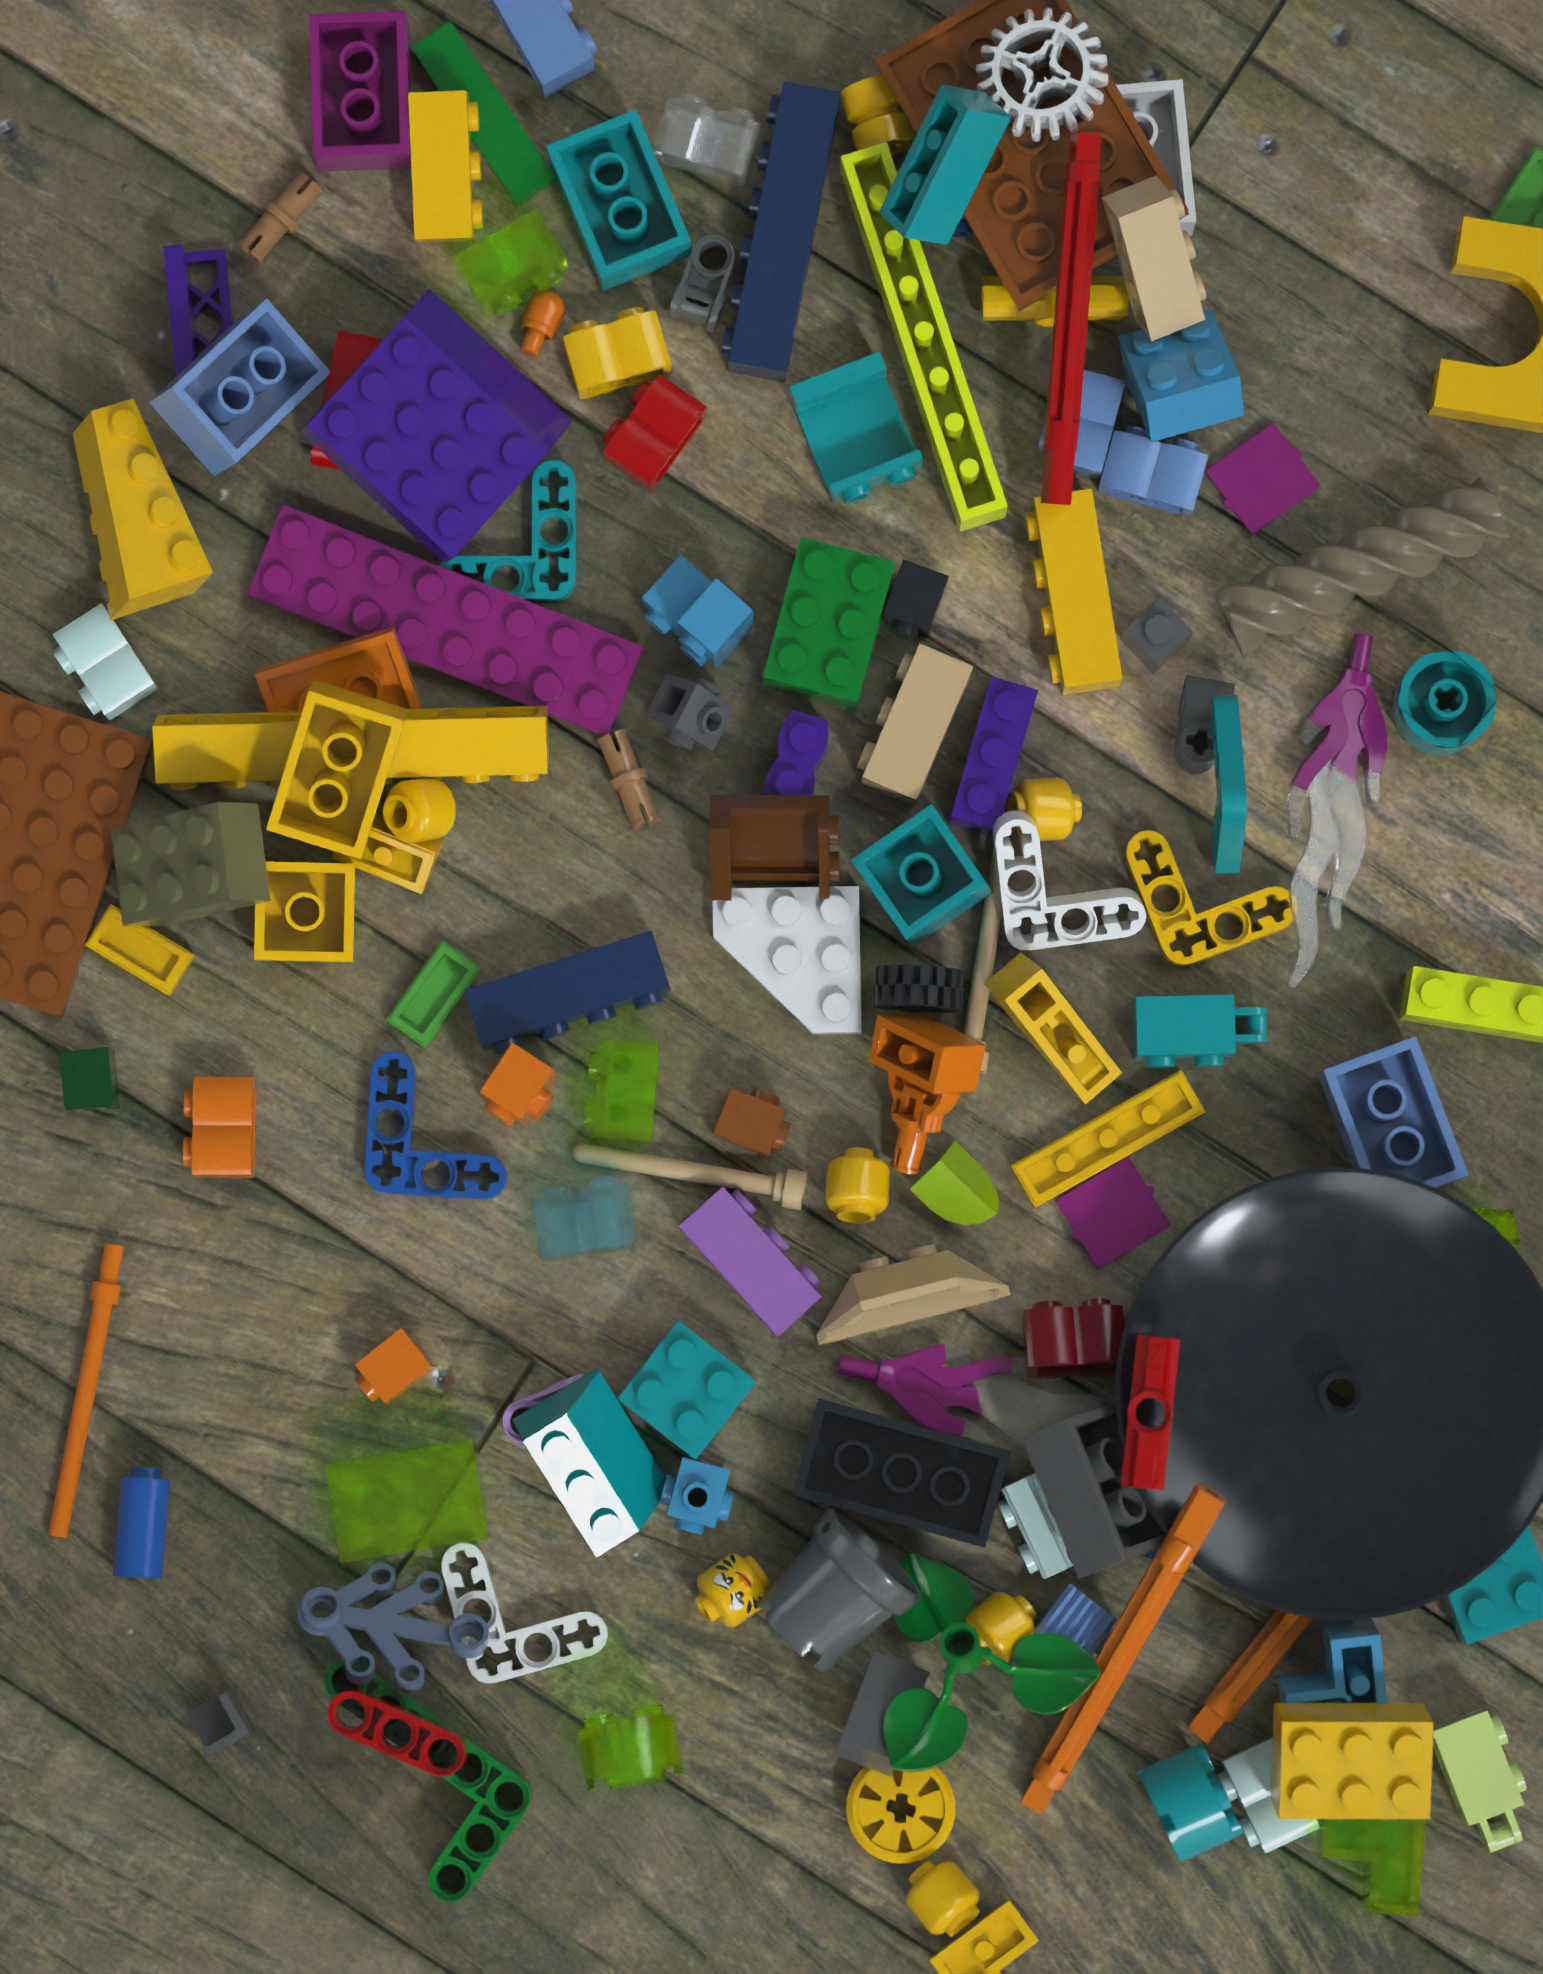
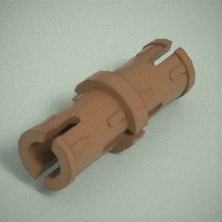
(280, 217)
(628, 779)

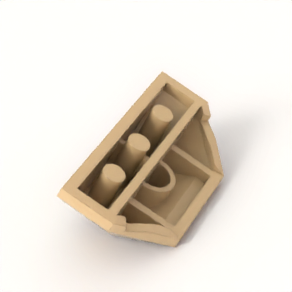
(907, 1292)

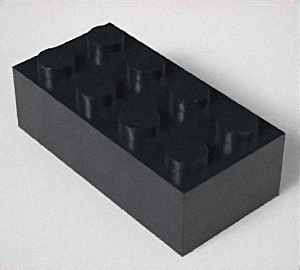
(901, 1473)

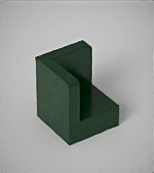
(89, 1079)

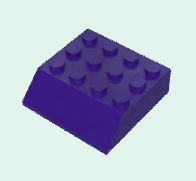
(437, 427)

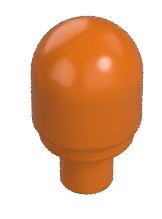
(541, 320)

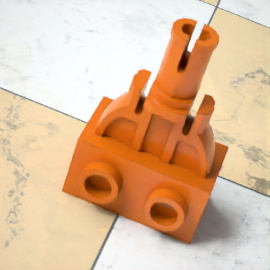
(926, 1076)

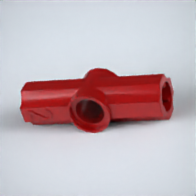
(1147, 1446)

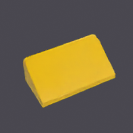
(395, 860)

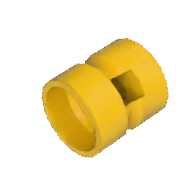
(877, 116)

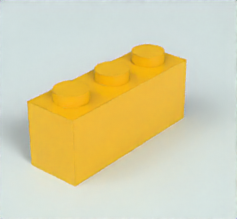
(444, 166)

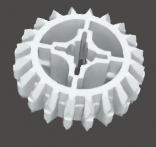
(1061, 84)

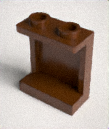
(772, 841)

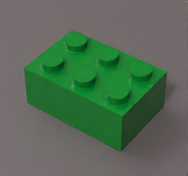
(828, 624)

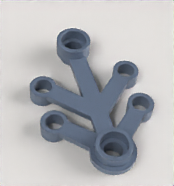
(385, 1622)

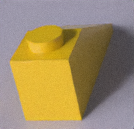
(1053, 1027)

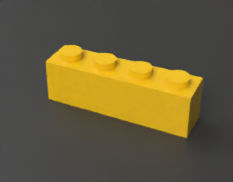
(1076, 594)

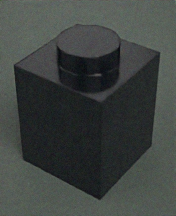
(914, 600)

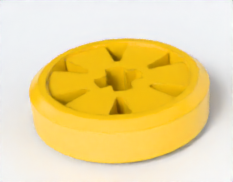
(904, 1840)

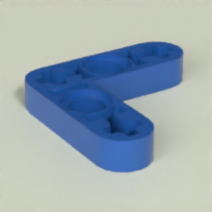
(411, 1161)

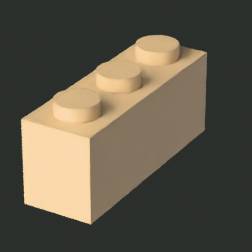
(1155, 257)
(914, 723)

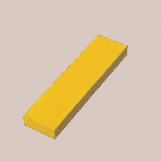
(1107, 1139)

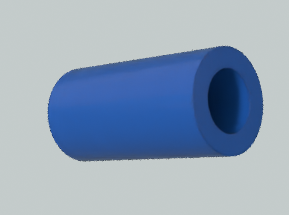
(141, 1524)

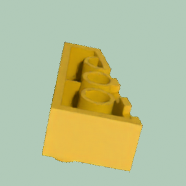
(136, 513)

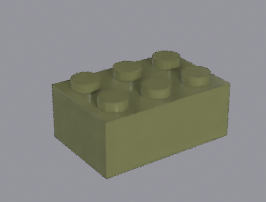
(190, 864)

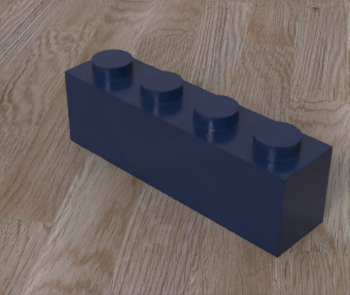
(568, 991)

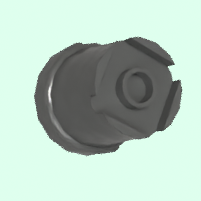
(837, 1591)

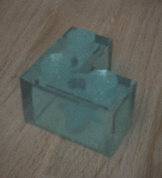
(585, 1221)

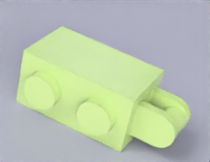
(1480, 1775)

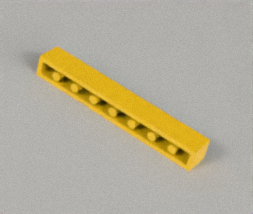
(431, 744)

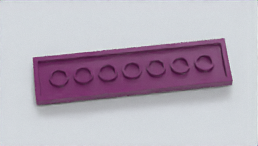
(446, 620)

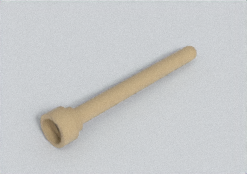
(984, 962)
(784, 1187)

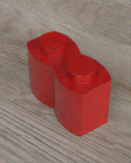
(653, 432)

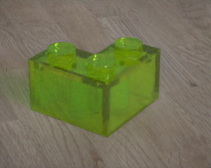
(1391, 1859)

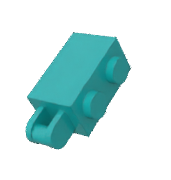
(1192, 1028)

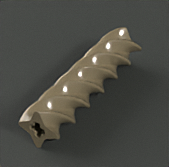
(1361, 564)

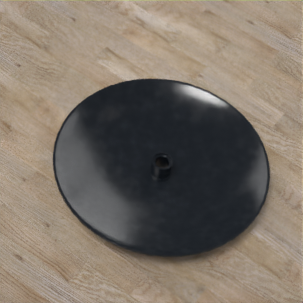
(1445, 1355)

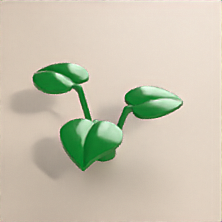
(924, 1729)

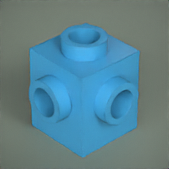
(703, 1476)

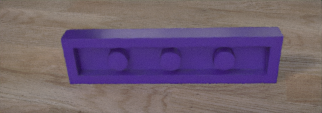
(181, 303)

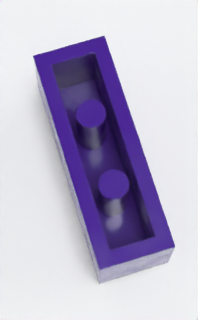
(993, 756)

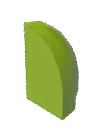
(958, 1188)

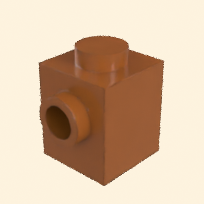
(753, 1122)

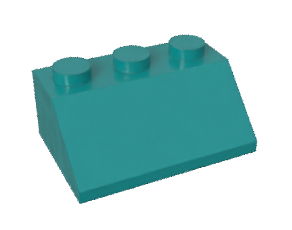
(593, 1460)

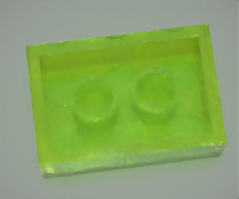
(408, 1500)

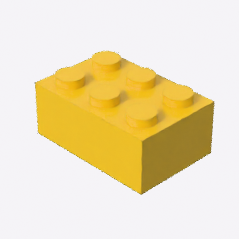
(336, 769)
(1352, 1761)

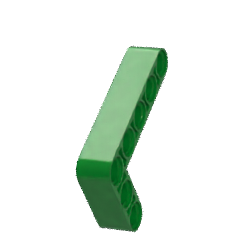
(482, 1790)

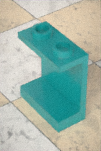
(855, 429)

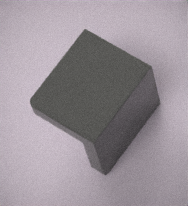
(220, 1722)

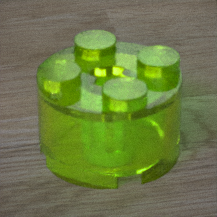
(630, 1749)

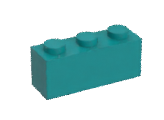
(944, 164)

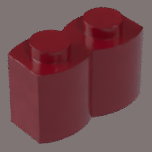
(1072, 1340)

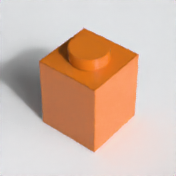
(392, 1367)

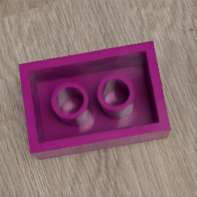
(360, 90)

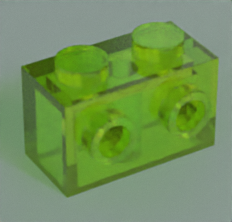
(511, 264)
(624, 1091)

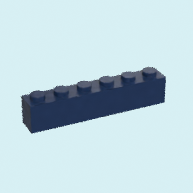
(783, 231)

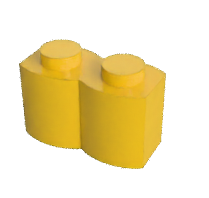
(616, 353)

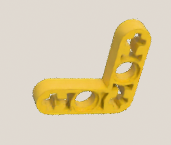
(1184, 916)

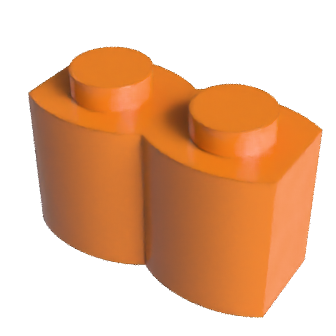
(222, 1127)

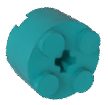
(1469, 713)
(1190, 1802)

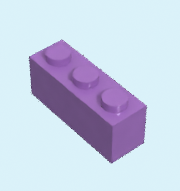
(752, 1260)

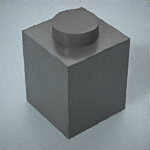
(1156, 635)

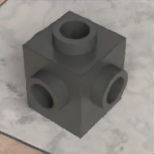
(699, 714)

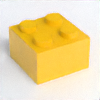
(307, 913)

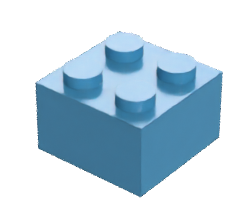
(1182, 378)

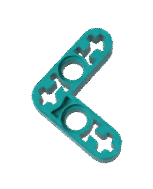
(531, 567)
(1230, 784)

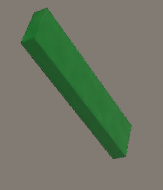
(500, 134)

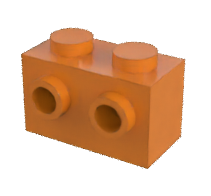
(519, 1087)

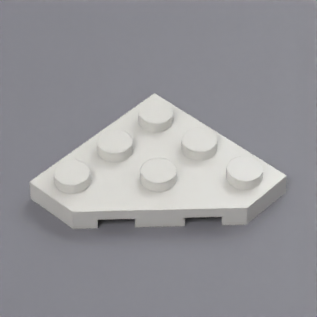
(799, 950)

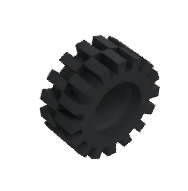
(918, 988)

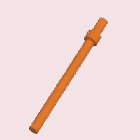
(104, 1295)

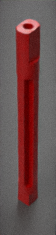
(1071, 317)

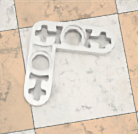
(1035, 905)
(497, 1629)

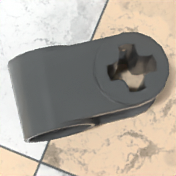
(701, 291)
(1196, 722)

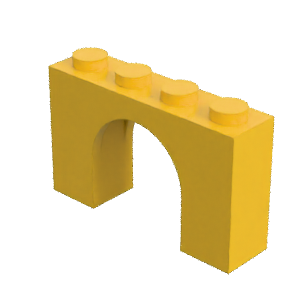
(1489, 394)

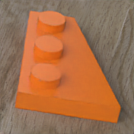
(365, 665)

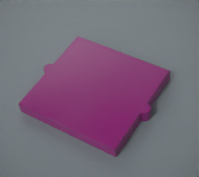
(1262, 479)
(1113, 1213)

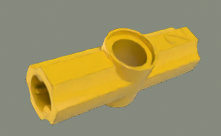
(1107, 302)

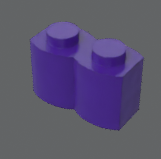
(800, 754)

